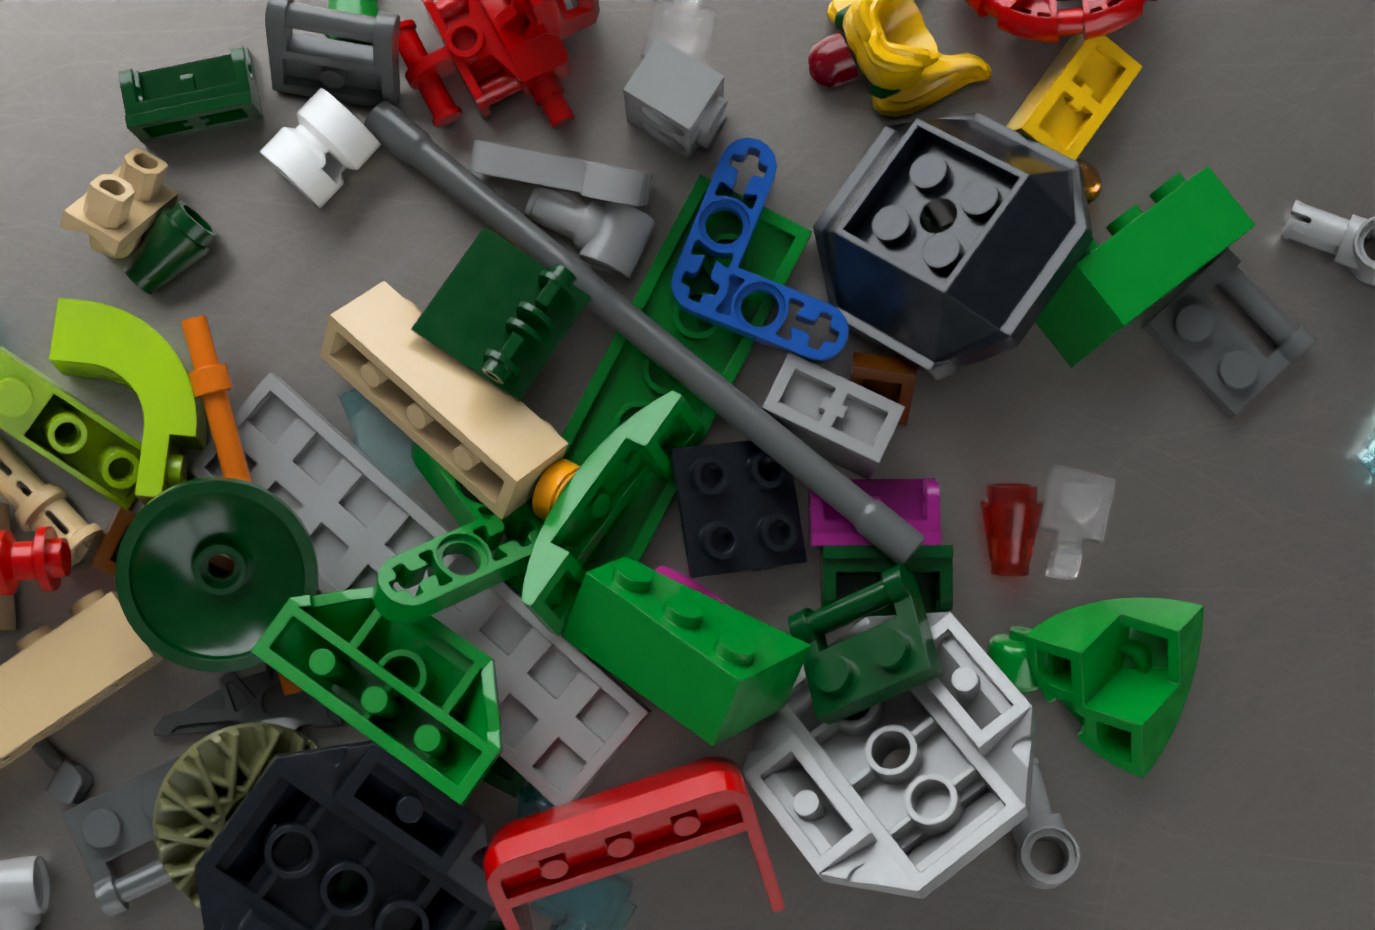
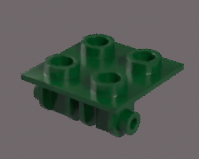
(502, 313)

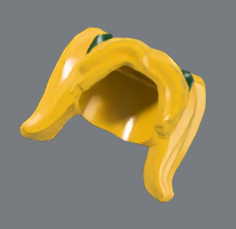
(901, 55)

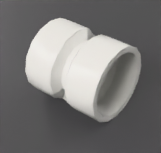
(320, 148)

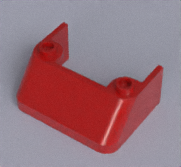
(621, 832)

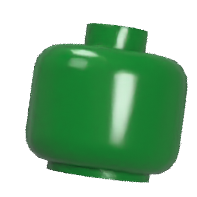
(1012, 658)

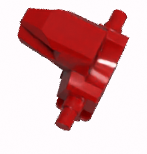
(496, 52)

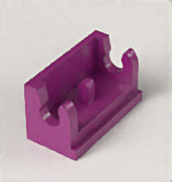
(911, 499)

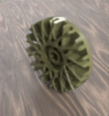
(208, 788)

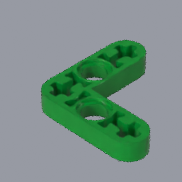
(475, 539)

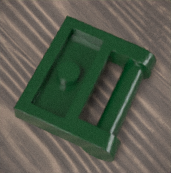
(874, 662)

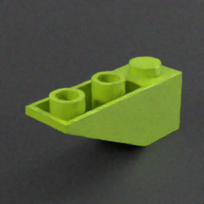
(67, 430)

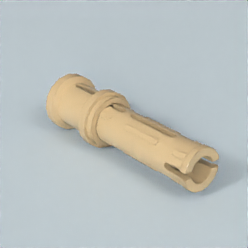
(44, 505)

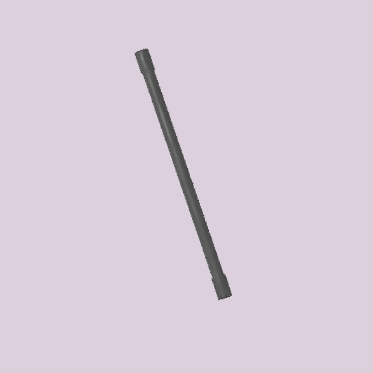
(869, 516)

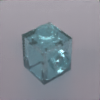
(589, 906)

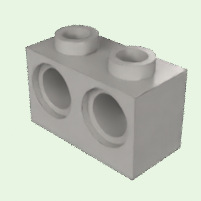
(676, 99)

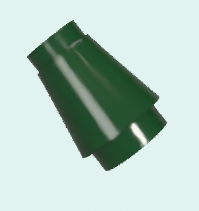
(170, 247)

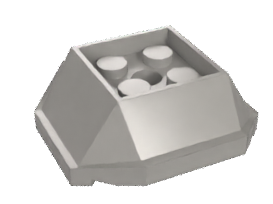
(913, 822)

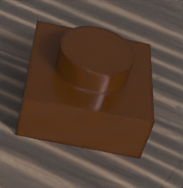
(886, 377)

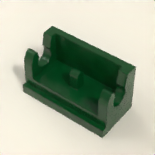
(191, 96)
(856, 567)

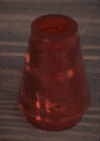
(1011, 526)

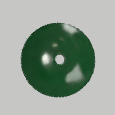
(186, 605)

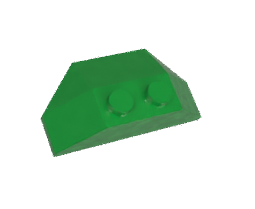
(399, 684)

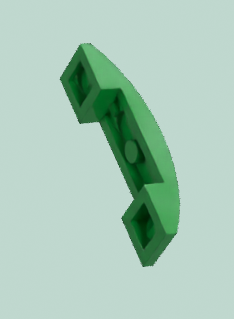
(597, 498)

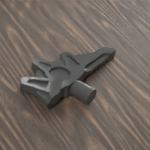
(248, 700)

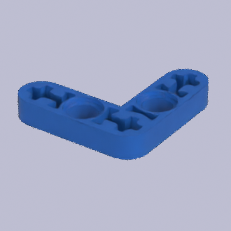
(737, 284)

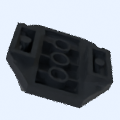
(982, 280)
(340, 813)

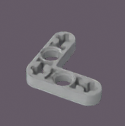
(562, 172)

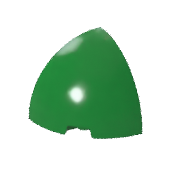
(1120, 672)

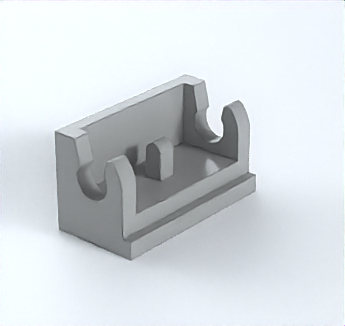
(833, 415)

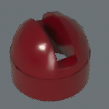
(832, 62)

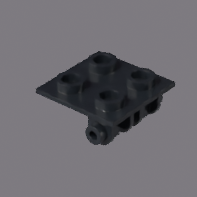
(736, 509)

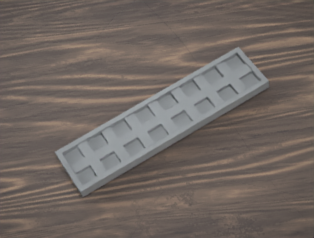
(556, 704)

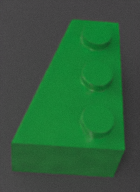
(1142, 261)

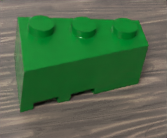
(684, 649)

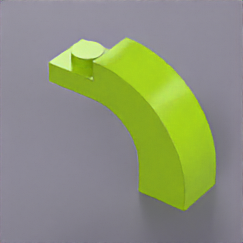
(119, 347)

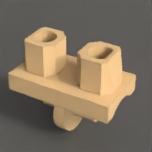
(122, 204)

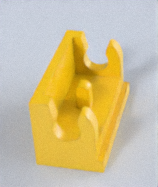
(1075, 94)

